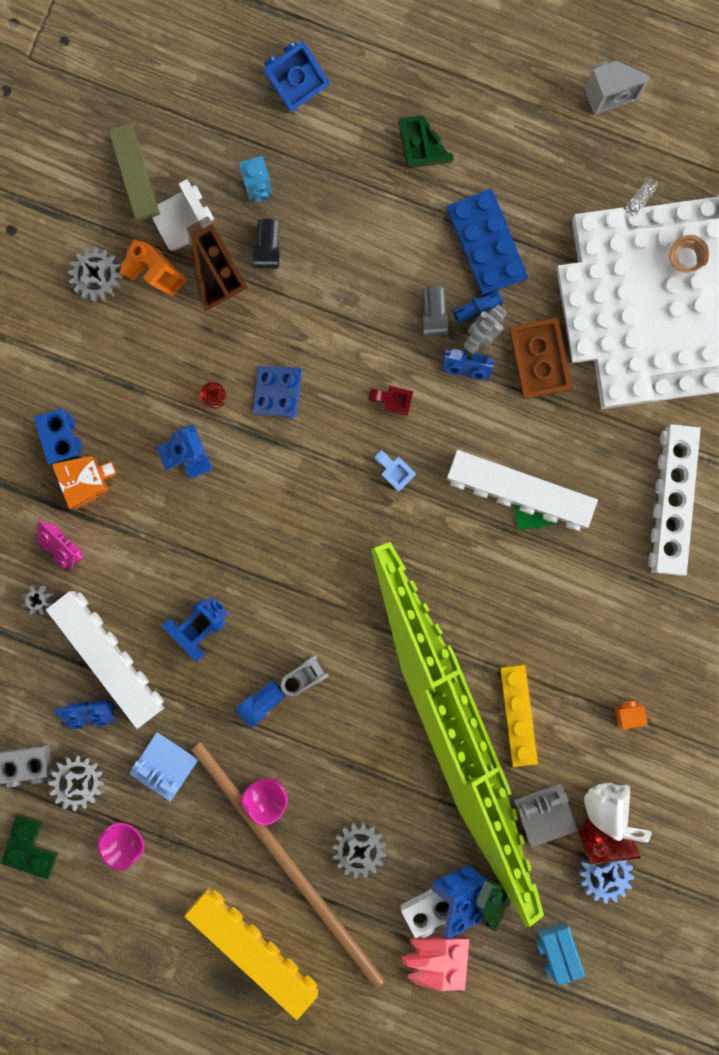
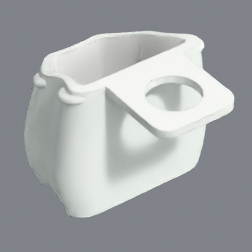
(609, 811)

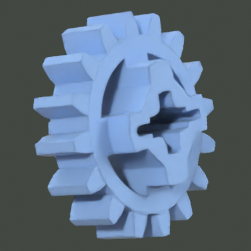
(602, 884)

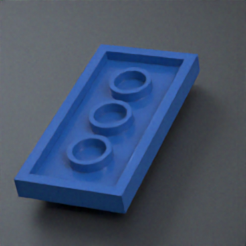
(487, 242)

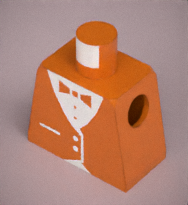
(83, 480)

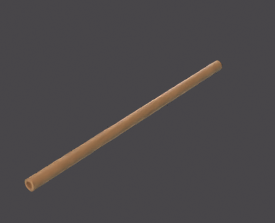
(290, 868)

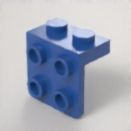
(461, 892)

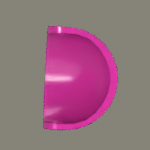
(264, 801)
(120, 846)

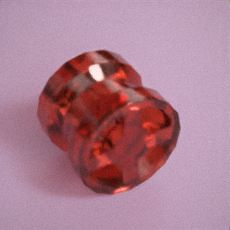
(216, 399)

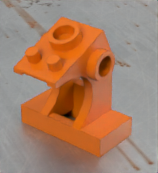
(143, 256)

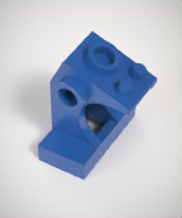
(185, 449)
(188, 636)

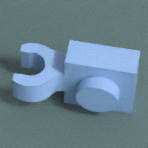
(396, 472)

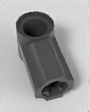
(434, 318)

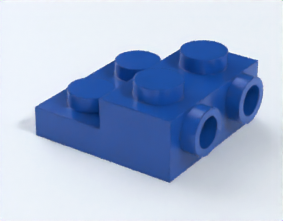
(295, 75)

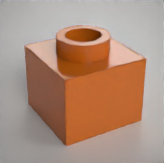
(630, 715)

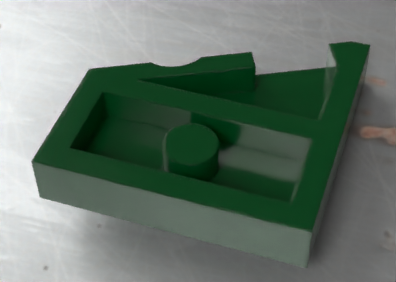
(421, 143)
(492, 903)

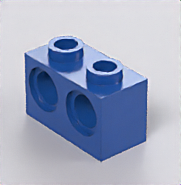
(52, 439)

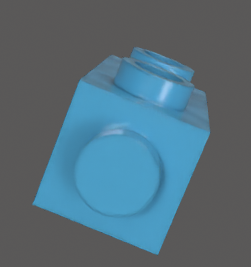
(256, 179)

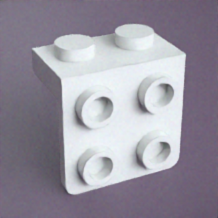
(178, 214)

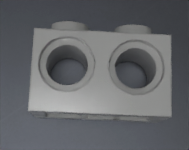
(22, 760)

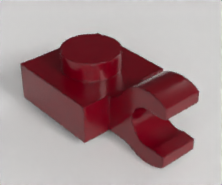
(396, 400)

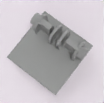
(545, 815)

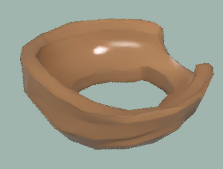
(695, 243)

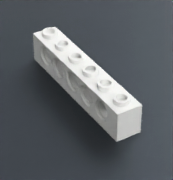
(688, 440)

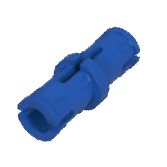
(477, 306)

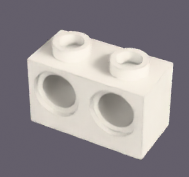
(425, 904)

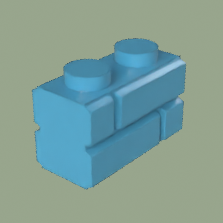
(560, 953)

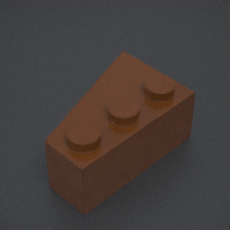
(213, 266)

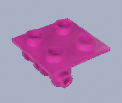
(49, 539)

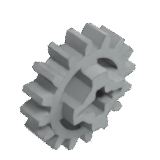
(88, 281)
(485, 329)
(69, 789)
(350, 856)

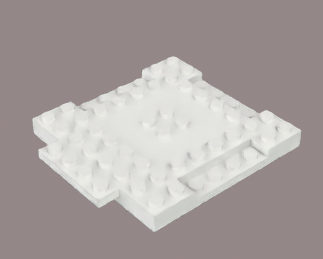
(635, 312)

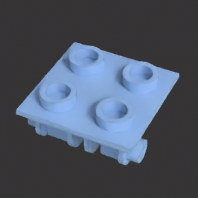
(163, 766)

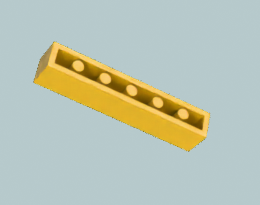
(252, 953)

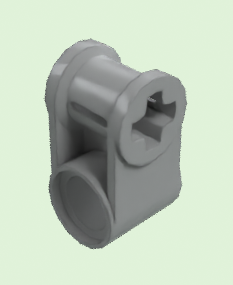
(305, 676)

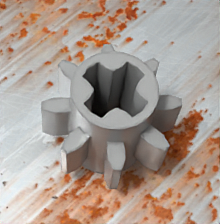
(32, 604)

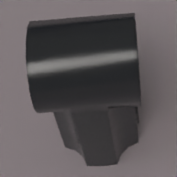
(266, 251)

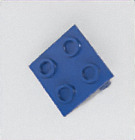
(277, 391)
(76, 716)

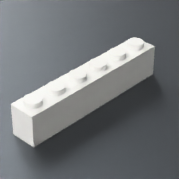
(521, 489)
(105, 658)

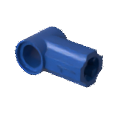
(256, 707)

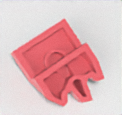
(438, 962)

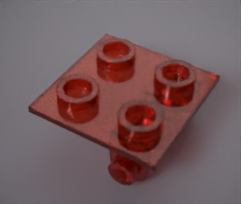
(603, 849)

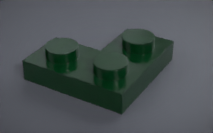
(22, 853)

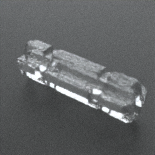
(641, 197)

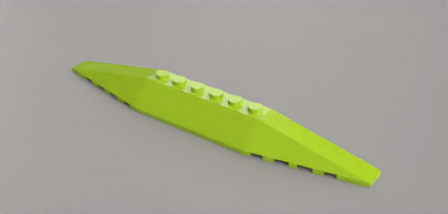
(456, 733)

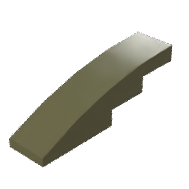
(134, 172)

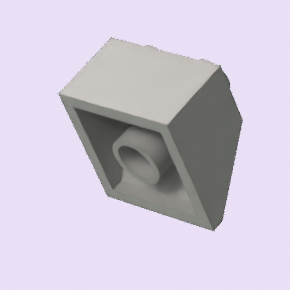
(614, 86)

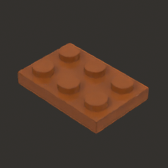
(540, 358)

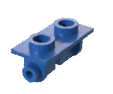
(478, 367)

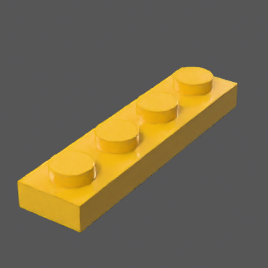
(518, 715)

